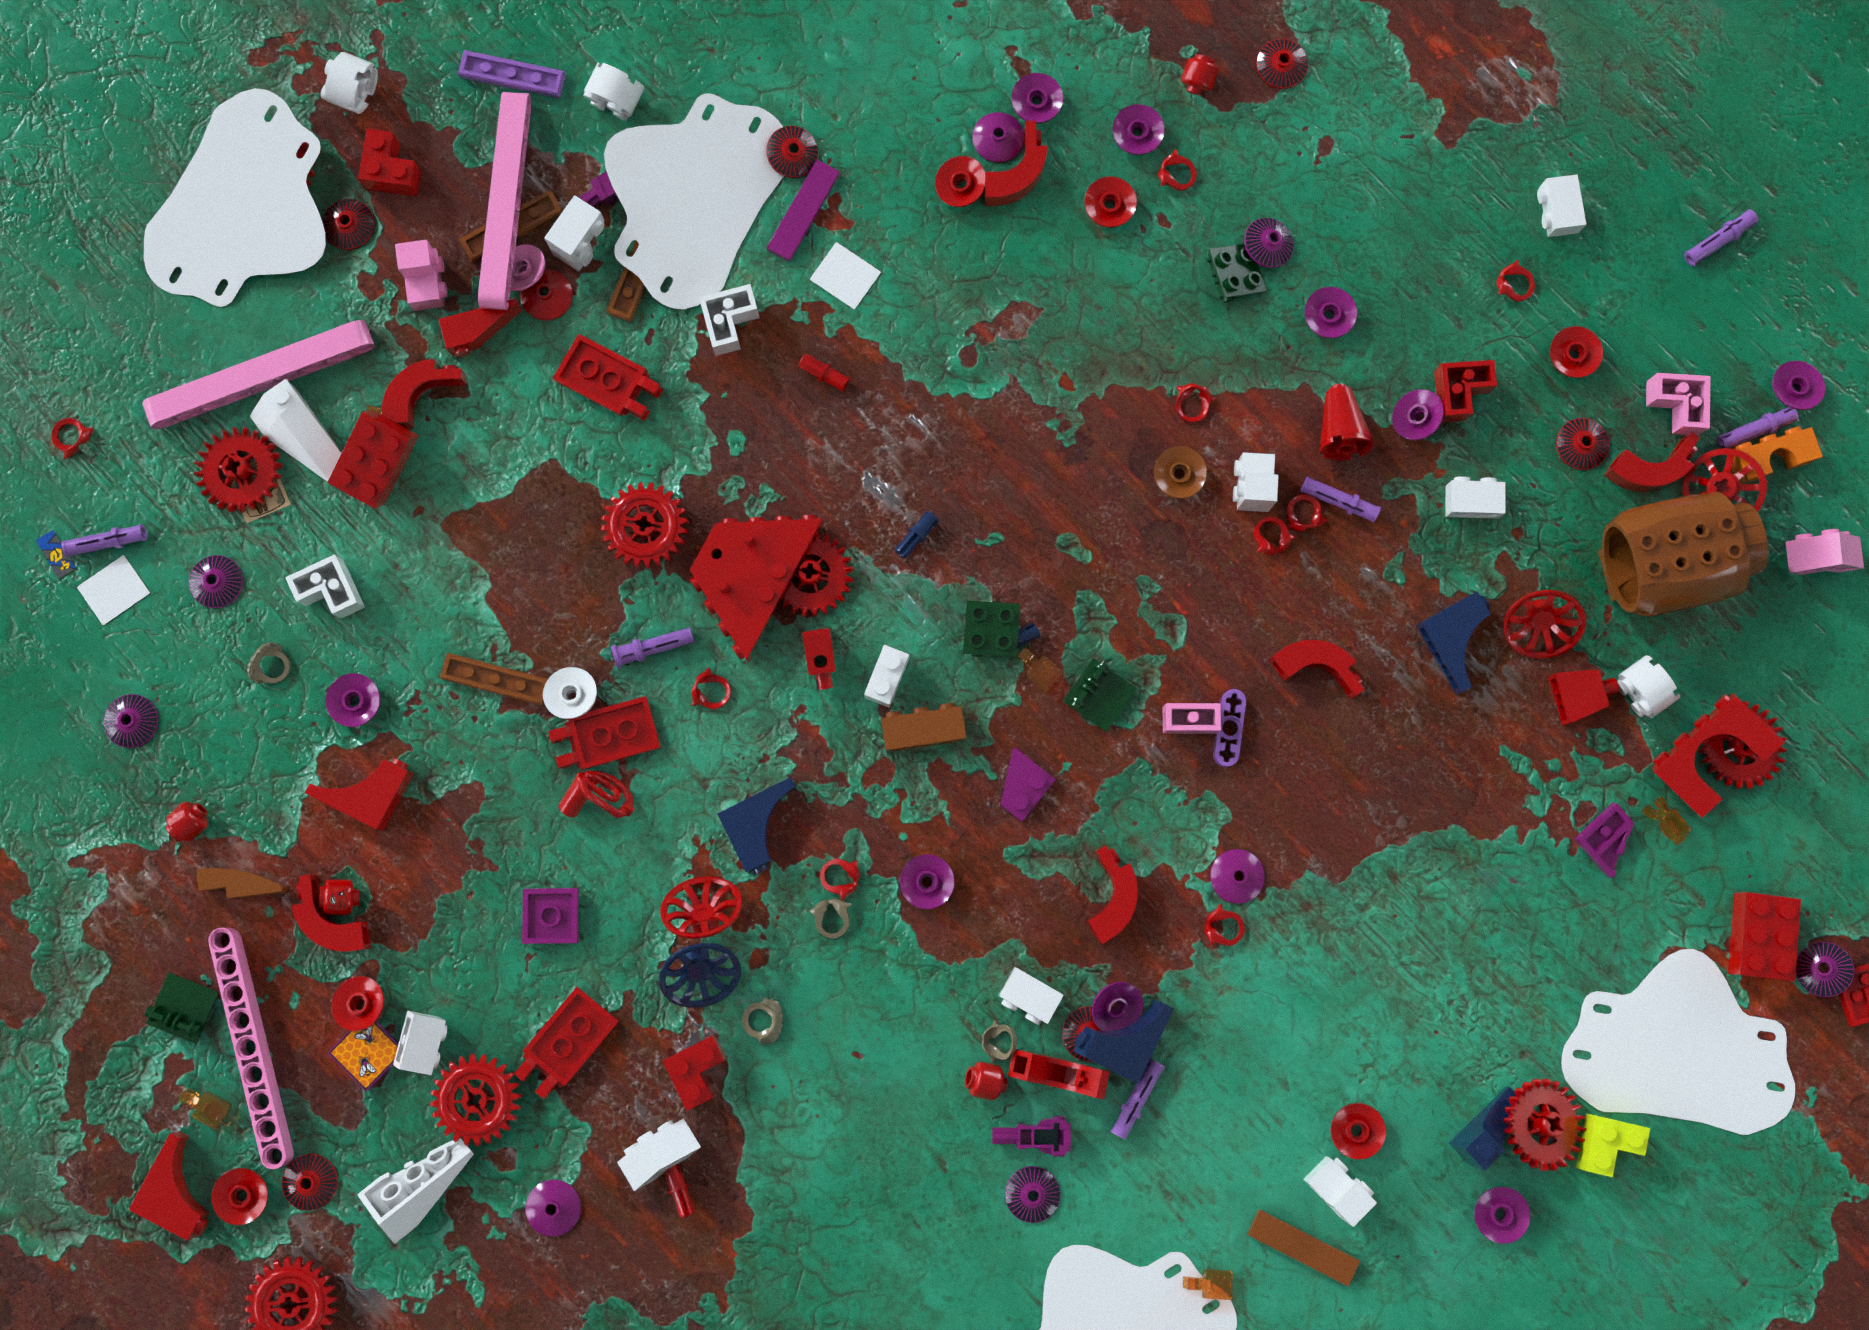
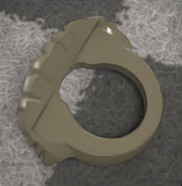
(255, 671)
(770, 1034)

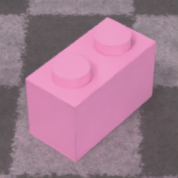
(1191, 718)

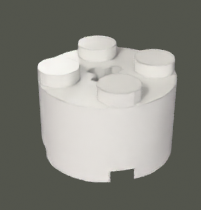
(349, 82)
(613, 90)
(1647, 687)

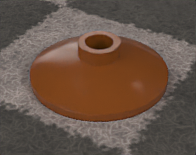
(1188, 462)

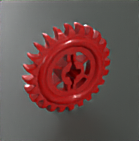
(225, 457)
(669, 529)
(836, 579)
(1740, 773)
(491, 1121)
(1556, 1125)
(304, 1277)

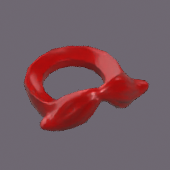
(1167, 179)
(1505, 288)
(1184, 392)
(69, 450)
(1317, 519)
(1264, 545)
(699, 698)
(842, 890)
(1214, 936)

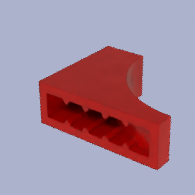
(371, 799)
(165, 1196)

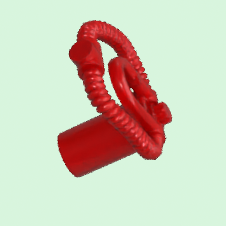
(582, 789)

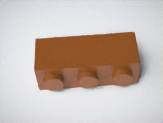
(923, 727)

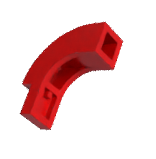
(1014, 184)
(411, 383)
(1642, 476)
(1322, 655)
(1123, 900)
(322, 929)
(1059, 1073)

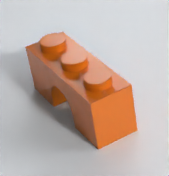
(1795, 448)

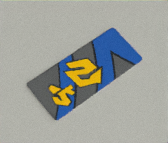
(53, 552)

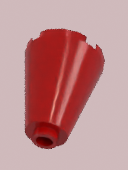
(1343, 426)

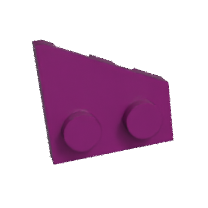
(1606, 838)

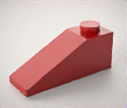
(474, 327)

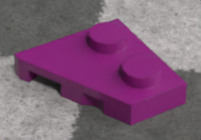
(1023, 785)

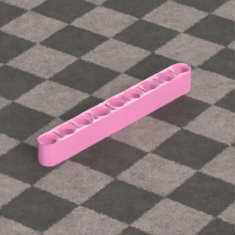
(504, 201)
(258, 374)
(261, 1057)

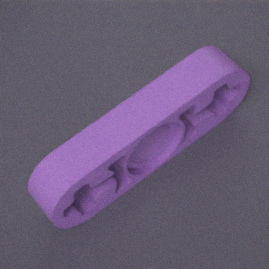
(1238, 709)

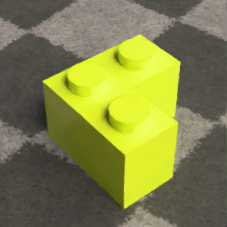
(1604, 1140)

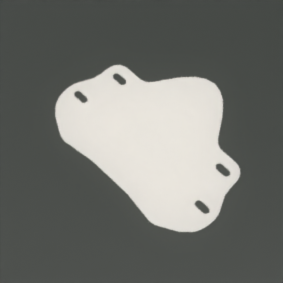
(690, 195)
(239, 204)
(1681, 1051)
(1102, 1292)

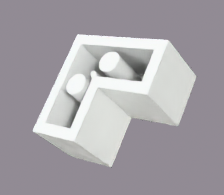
(573, 231)
(725, 310)
(1256, 482)
(330, 581)
(657, 1153)
(1345, 1196)

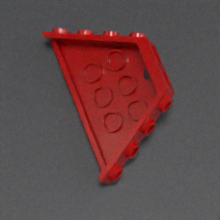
(751, 573)

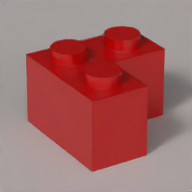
(383, 170)
(1460, 380)
(687, 1070)

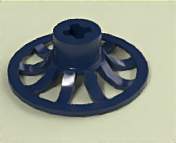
(697, 969)

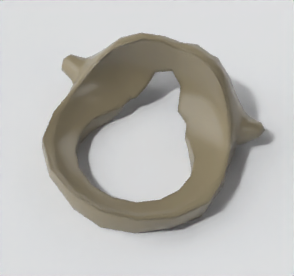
(842, 909)
(991, 1050)

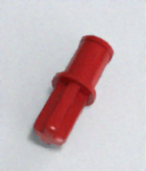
(824, 372)
(679, 1191)

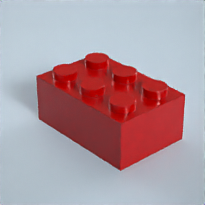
(373, 458)
(1764, 936)

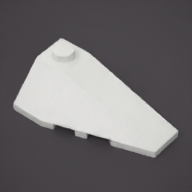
(296, 429)
(405, 1198)

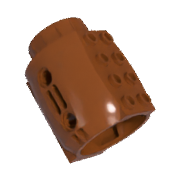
(1682, 553)

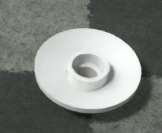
(562, 684)

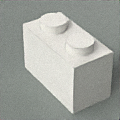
(1561, 205)
(1475, 498)
(886, 676)
(1031, 996)
(420, 1043)

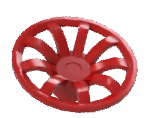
(1725, 481)
(1543, 619)
(703, 914)

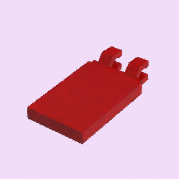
(606, 378)
(607, 735)
(566, 1041)

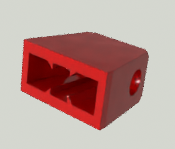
(820, 643)
(1581, 693)

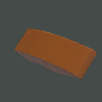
(238, 883)

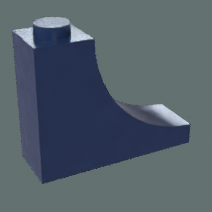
(1449, 634)
(748, 825)
(1128, 1048)
(1483, 1137)

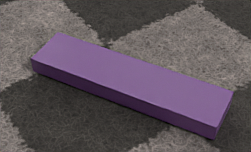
(511, 74)

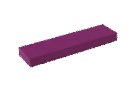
(803, 210)

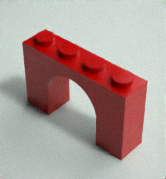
(1729, 718)

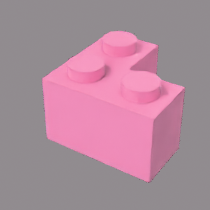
(422, 274)
(1686, 396)
(1828, 552)

